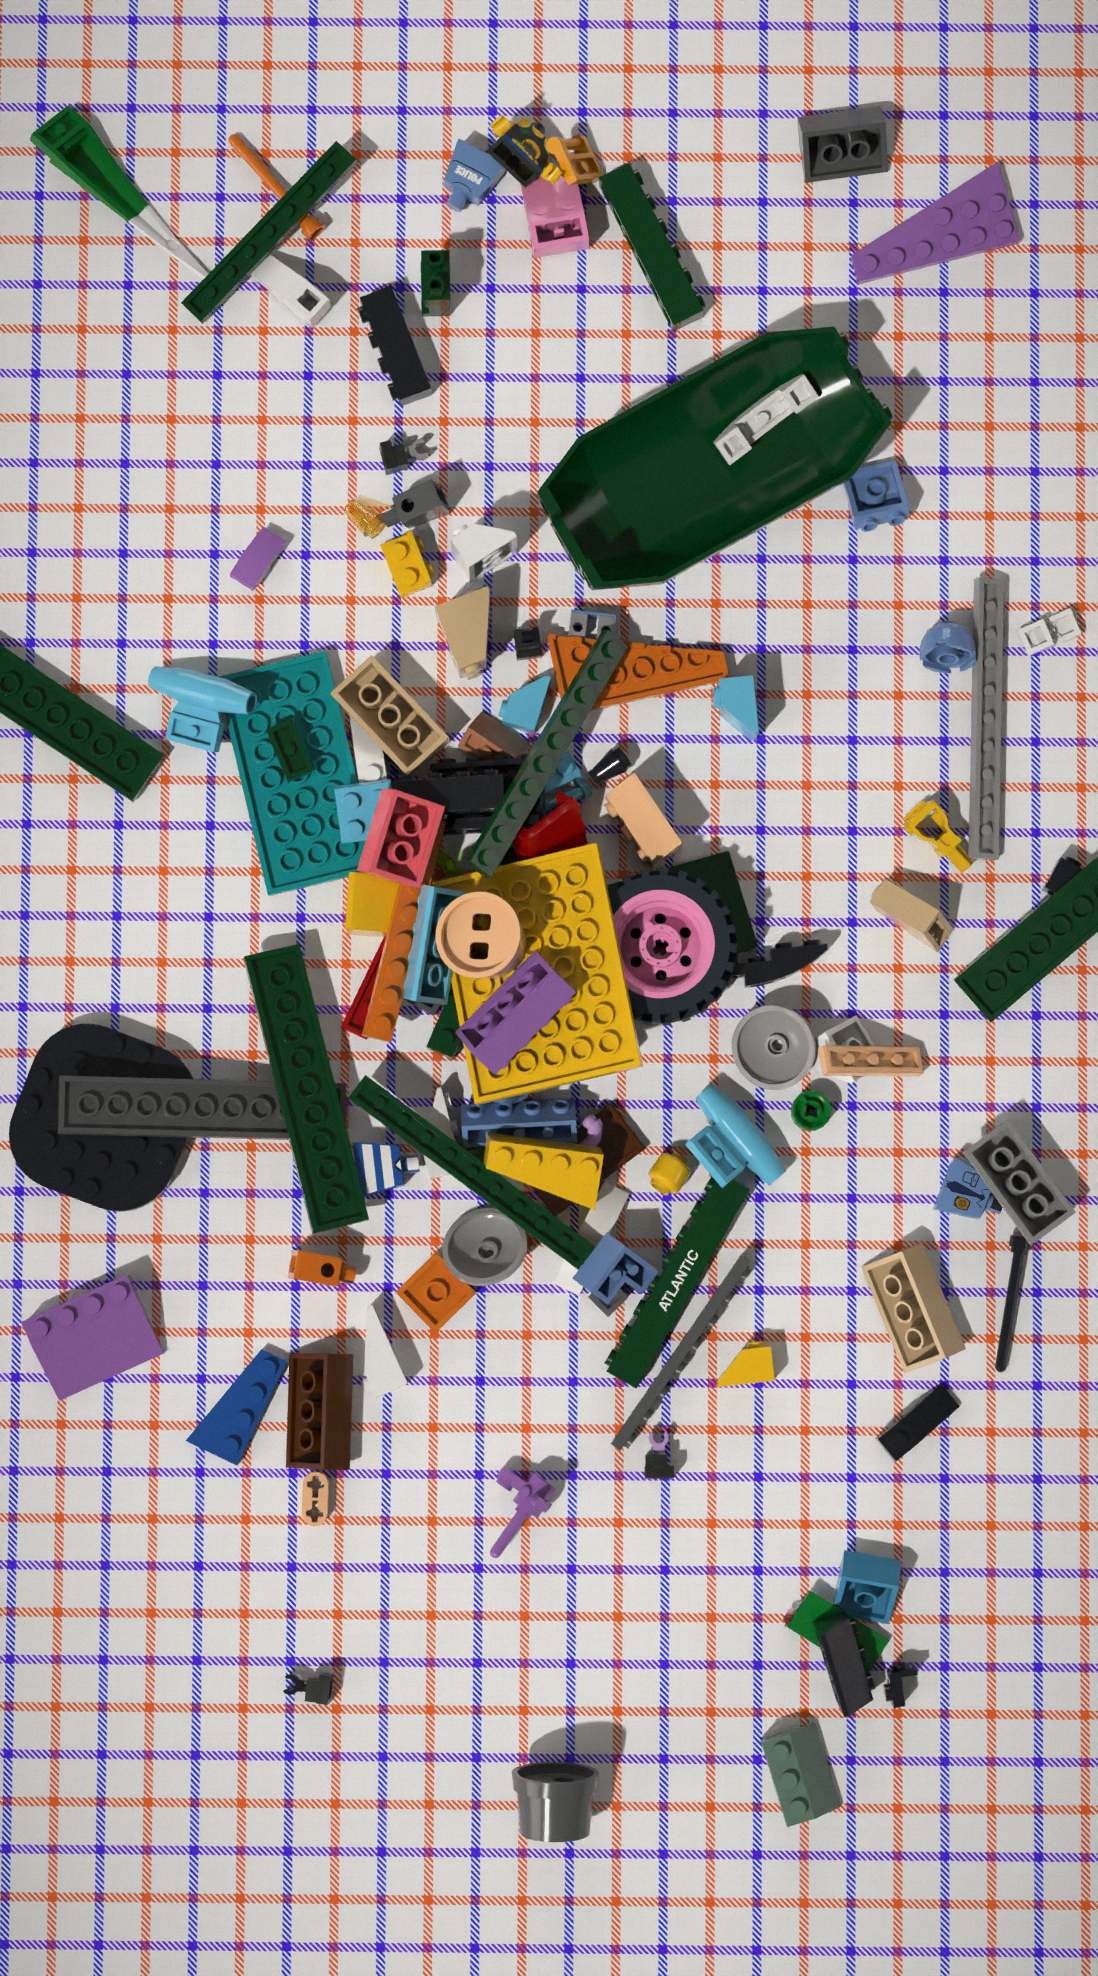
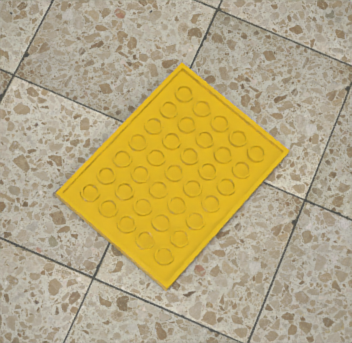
(572, 926)

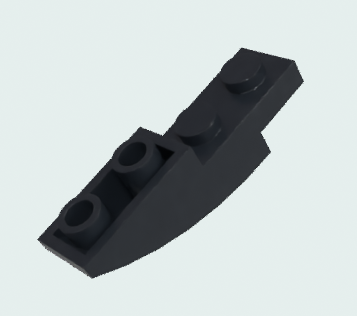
(783, 963)

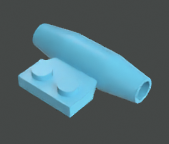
(201, 700)
(732, 1141)

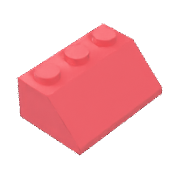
(400, 838)

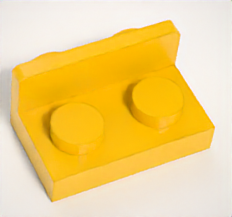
(407, 564)

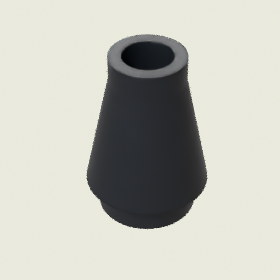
(610, 765)

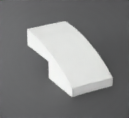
(1049, 632)

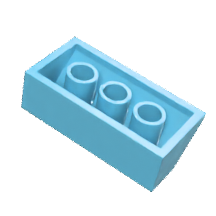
(427, 974)

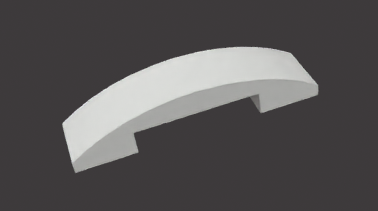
(763, 416)
(596, 1224)

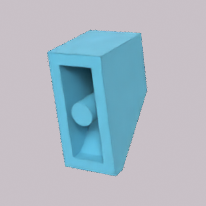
(525, 706)

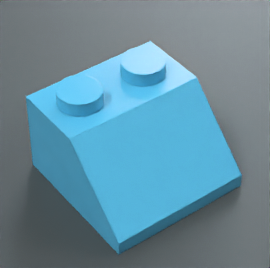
(737, 704)

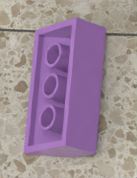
(515, 1012)

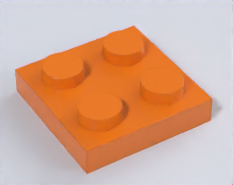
(435, 1293)

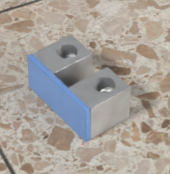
(579, 618)

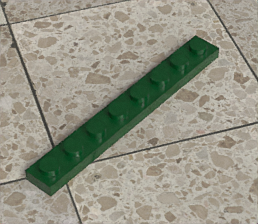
(269, 232)

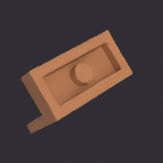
(490, 738)

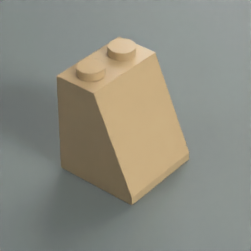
(466, 630)

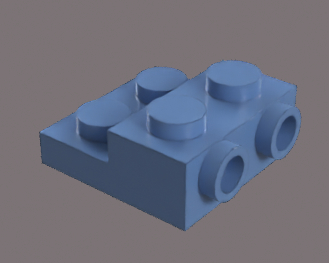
(876, 496)

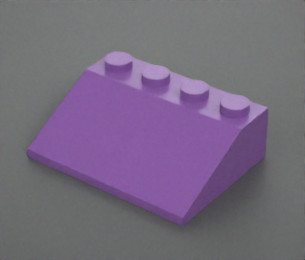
(93, 1337)

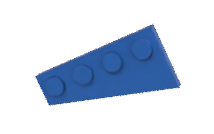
(236, 1415)

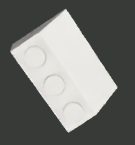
(481, 548)

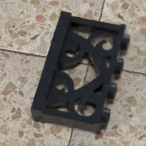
(460, 823)

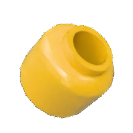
(669, 1173)

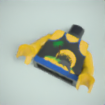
(523, 150)

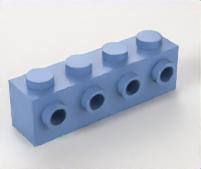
(530, 1119)

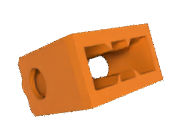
(308, 1265)

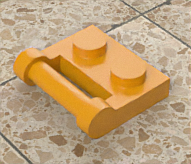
(578, 167)

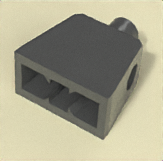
(428, 505)

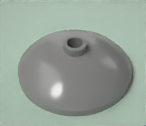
(759, 1057)
(476, 1236)

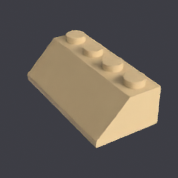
(390, 716)
(913, 1308)

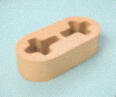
(323, 1498)

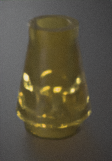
(366, 519)

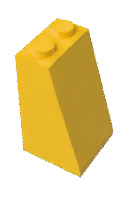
(370, 904)

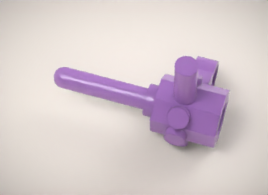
(530, 1500)

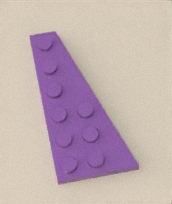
(956, 226)

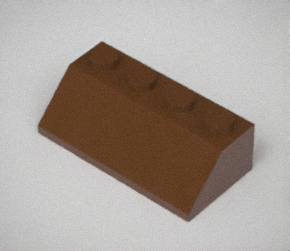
(319, 1411)

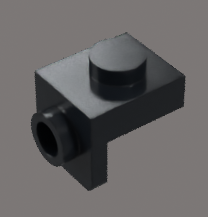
(894, 1690)

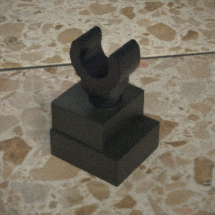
(527, 643)
(316, 1689)

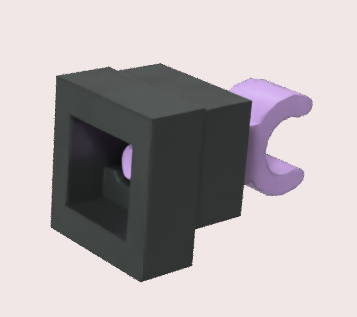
(656, 1464)

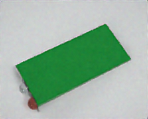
(816, 1608)

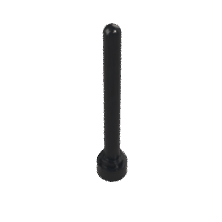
(1019, 1248)

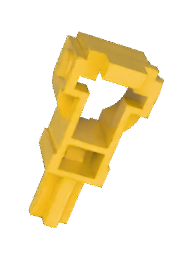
(946, 842)

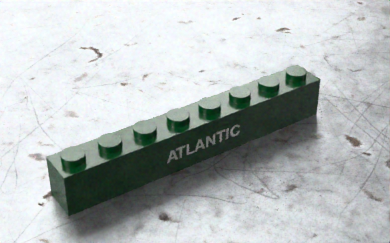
(676, 1282)

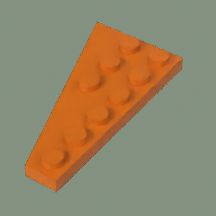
(642, 670)

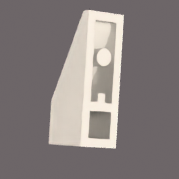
(368, 755)
(381, 1364)

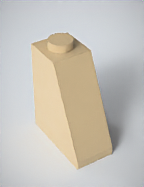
(911, 914)

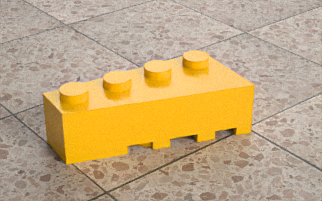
(552, 1166)

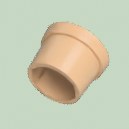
(504, 937)

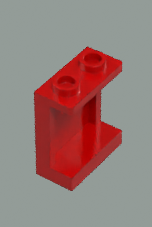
(554, 833)

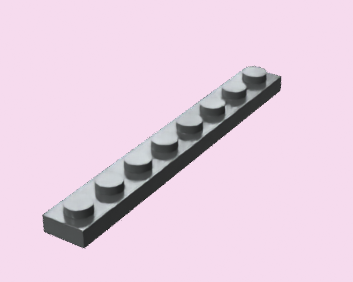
(675, 1363)

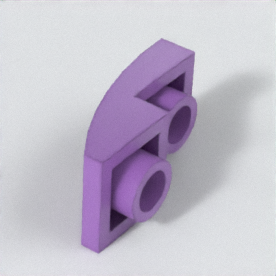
(257, 558)

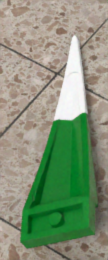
(85, 159)

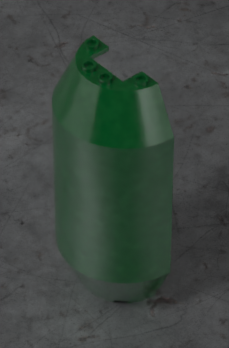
(658, 496)

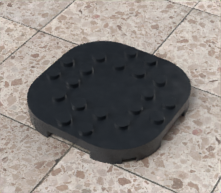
(95, 1169)

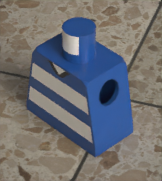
(382, 1167)

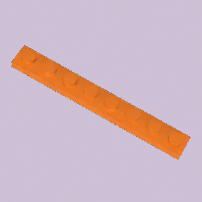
(394, 960)

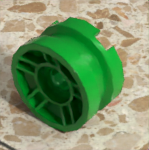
(815, 1099)

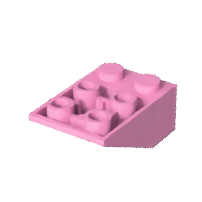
(555, 217)

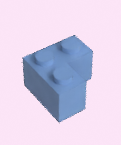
(612, 1266)

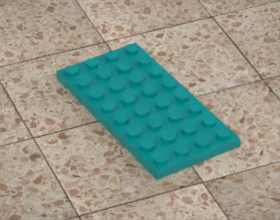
(295, 820)

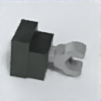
(396, 456)

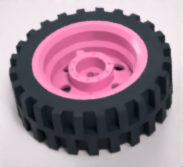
(710, 946)

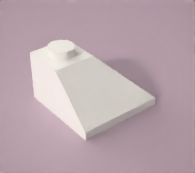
(845, 1034)

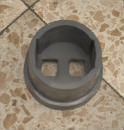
(555, 1800)

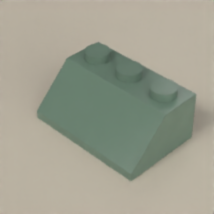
(800, 1774)

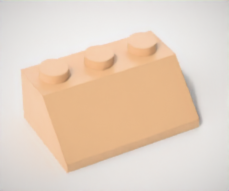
(642, 821)

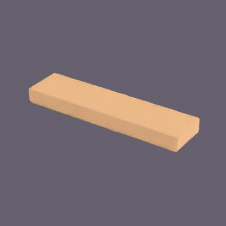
(870, 1060)

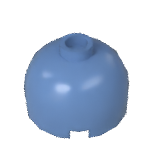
(948, 647)

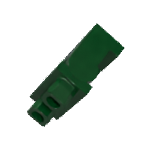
(435, 283)

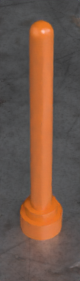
(310, 226)

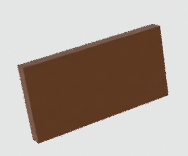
(617, 1144)

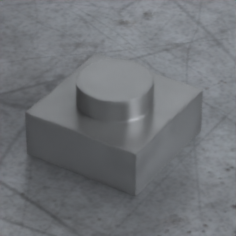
(608, 1309)

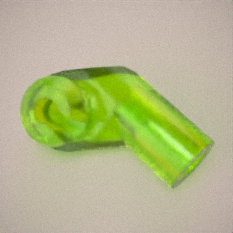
(447, 865)

